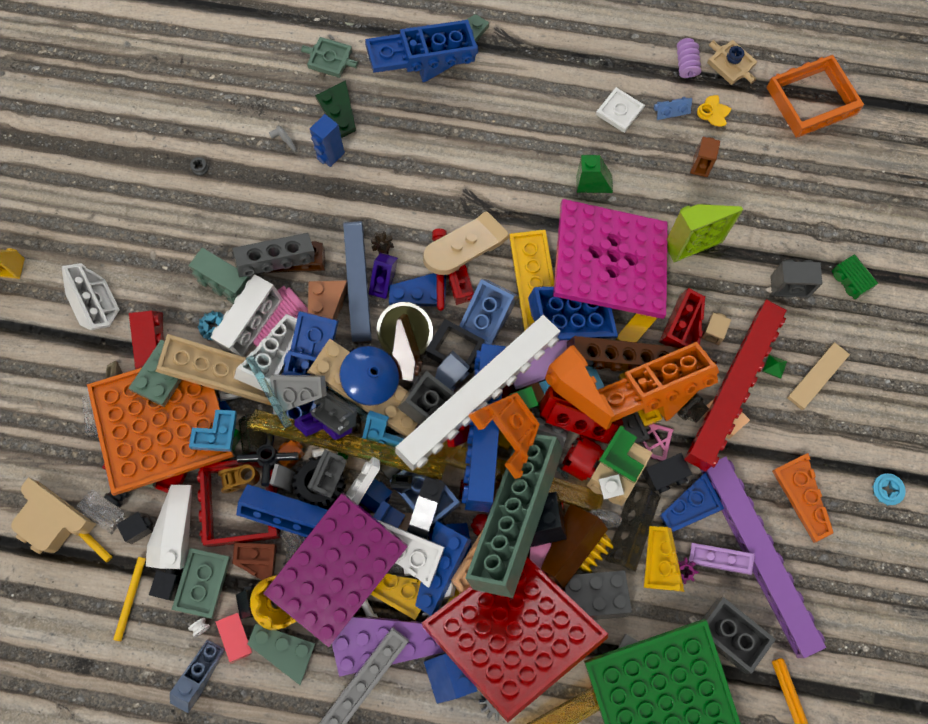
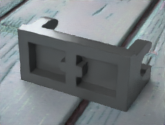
(335, 413)
(327, 474)

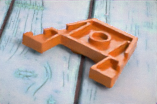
(515, 423)

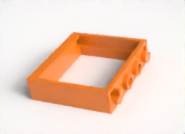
(838, 79)

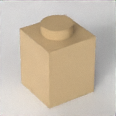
(716, 328)

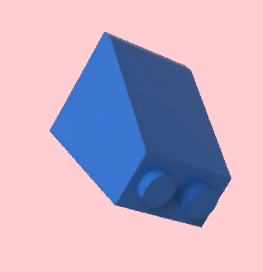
(447, 679)

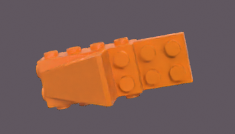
(662, 383)

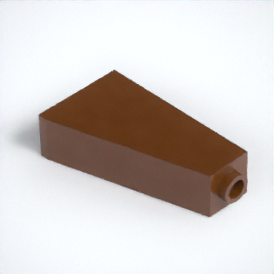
(567, 555)

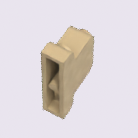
(47, 519)

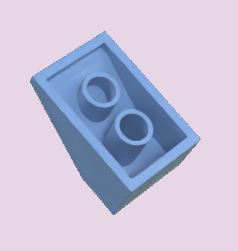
(488, 310)

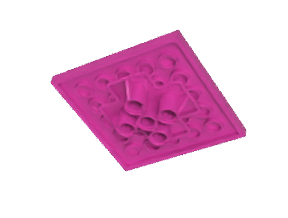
(611, 259)

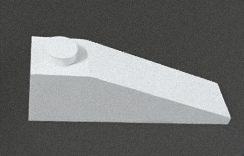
(170, 536)

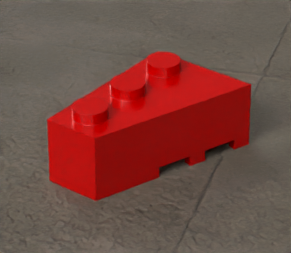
(685, 321)
(146, 334)

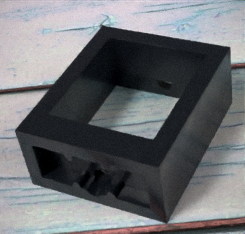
(440, 336)

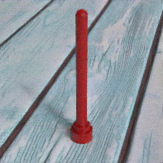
(437, 234)

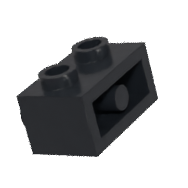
(666, 473)

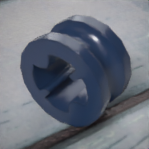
(731, 55)

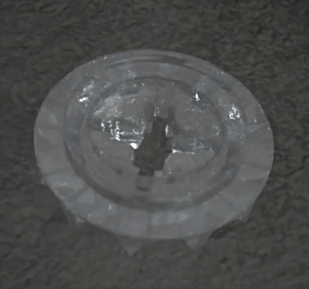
(608, 517)

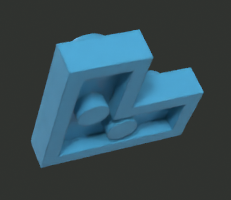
(376, 430)
(219, 437)

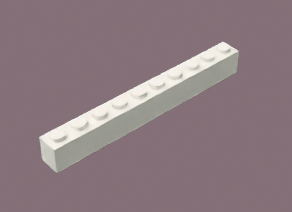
(476, 393)

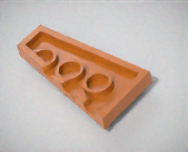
(800, 487)

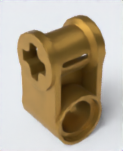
(234, 478)

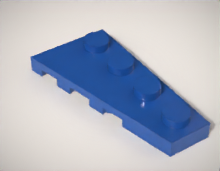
(455, 548)

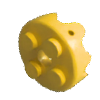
(264, 612)

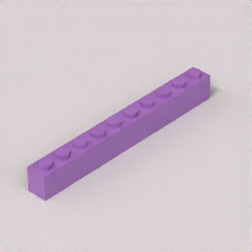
(768, 564)

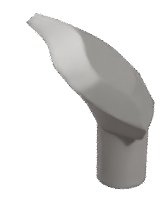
(280, 131)

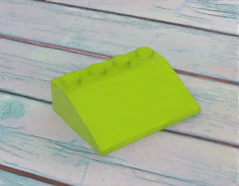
(700, 229)

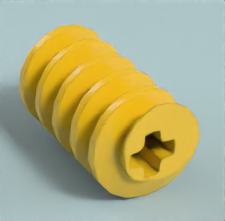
(595, 554)

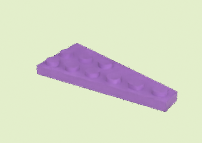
(364, 634)

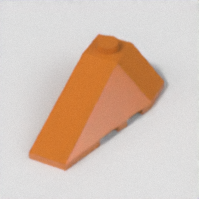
(573, 383)

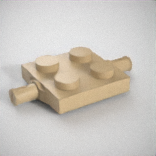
(730, 71)

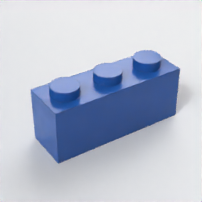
(327, 140)

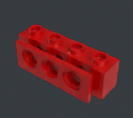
(565, 415)

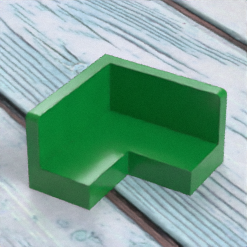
(616, 456)

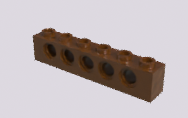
(615, 350)

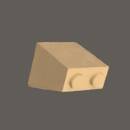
(636, 452)

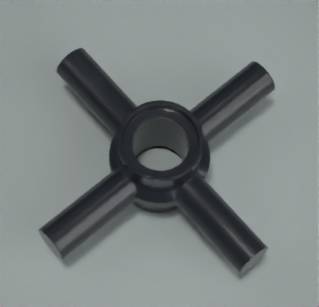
(267, 464)

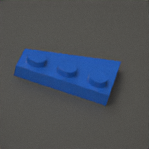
(417, 290)

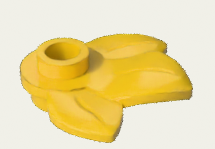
(715, 111)

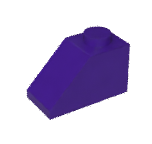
(382, 275)

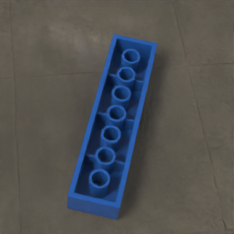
(483, 449)

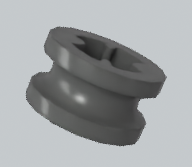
(197, 161)

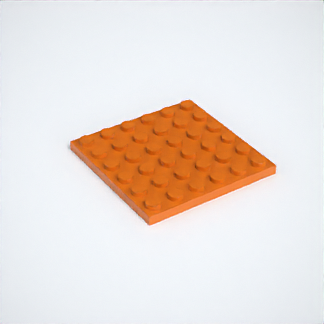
(147, 440)

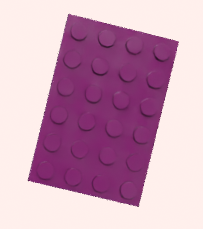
(335, 569)

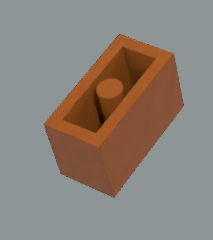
(705, 156)

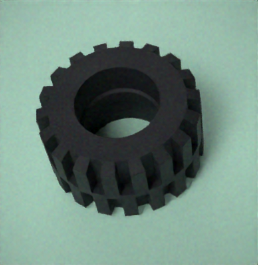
(302, 481)

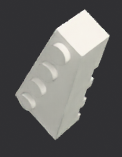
(269, 353)

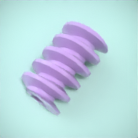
(688, 58)

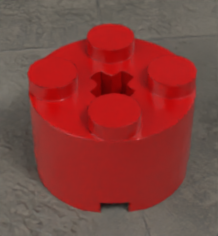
(581, 458)

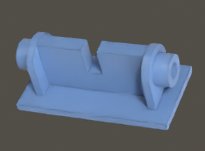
(672, 109)

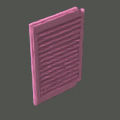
(289, 305)

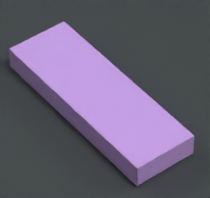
(722, 558)

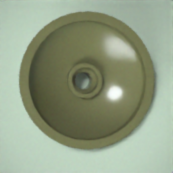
(419, 320)

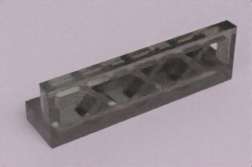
(638, 528)

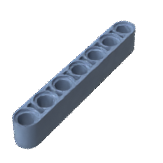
(357, 282)

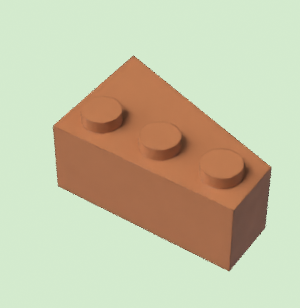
(326, 297)

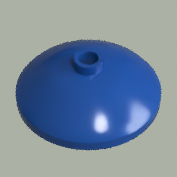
(361, 383)

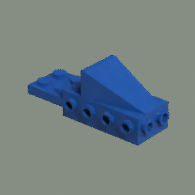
(424, 49)
(308, 341)

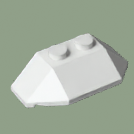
(89, 297)

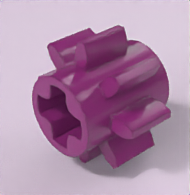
(688, 574)

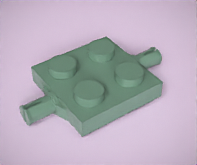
(329, 57)

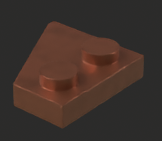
(255, 558)

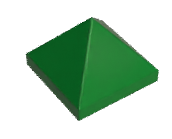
(774, 366)

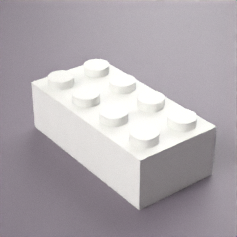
(247, 316)

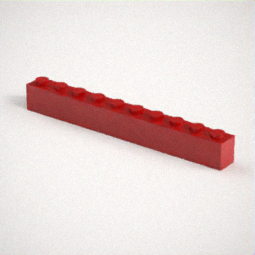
(735, 386)

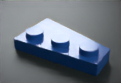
(693, 505)

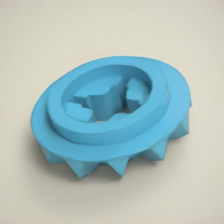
(204, 328)
(894, 483)

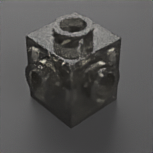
(693, 409)

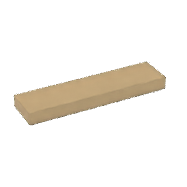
(818, 376)

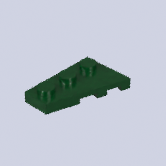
(337, 106)

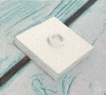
(620, 110)

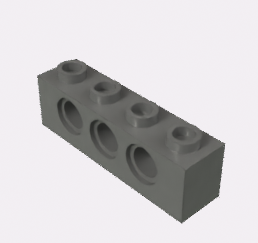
(280, 248)

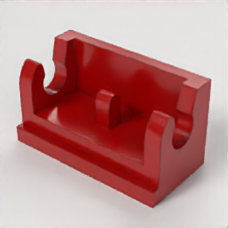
(461, 285)

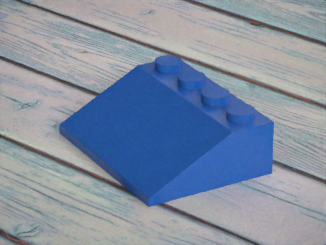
(571, 316)

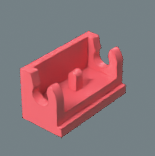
(233, 637)

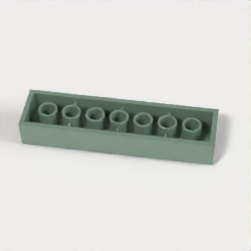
(514, 521)

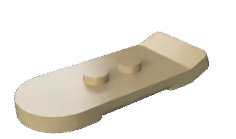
(464, 245)

